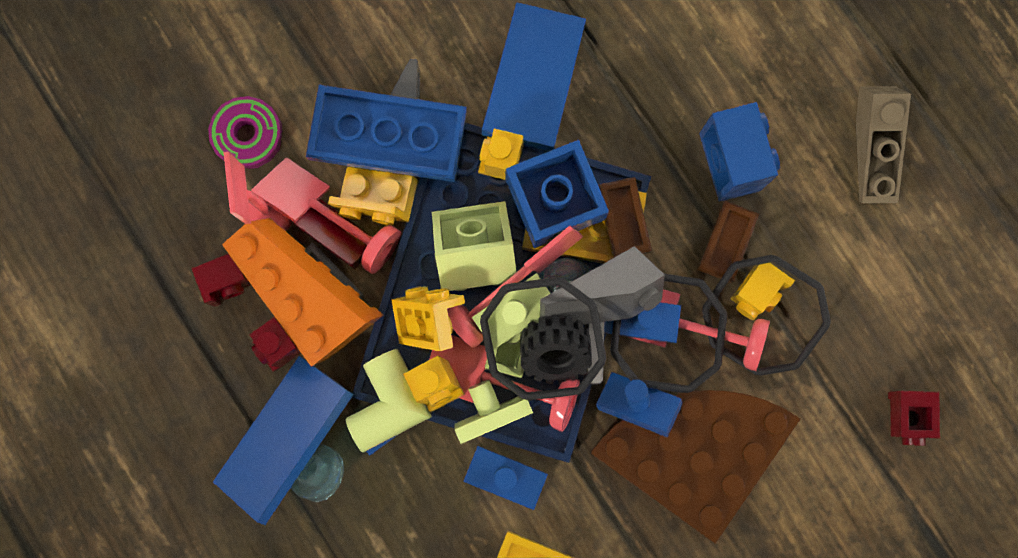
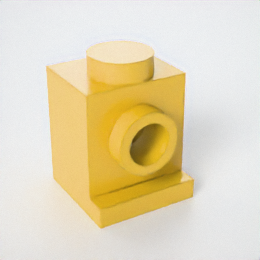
(499, 153)
(760, 290)
(434, 383)

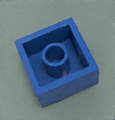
(739, 151)
(556, 193)

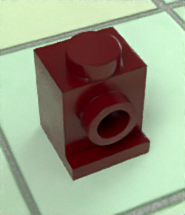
(219, 279)
(273, 345)
(926, 413)

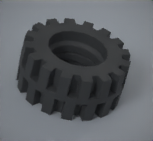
(555, 349)

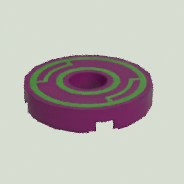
(241, 112)

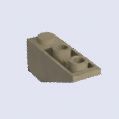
(881, 142)

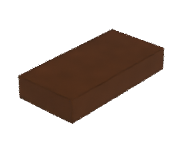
(625, 218)
(728, 240)

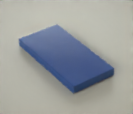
(534, 75)
(386, 133)
(282, 440)

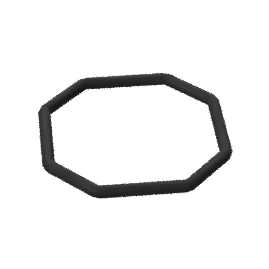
(794, 271)
(596, 328)
(719, 344)

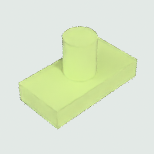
(514, 313)
(490, 413)

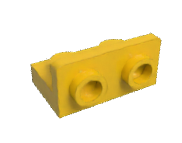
(377, 195)
(424, 318)

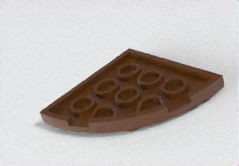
(707, 461)

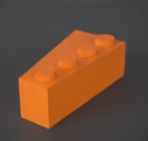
(299, 291)

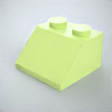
(473, 246)

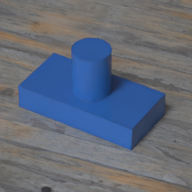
(656, 324)
(639, 404)
(505, 477)

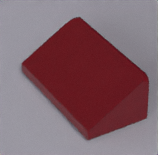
(332, 236)

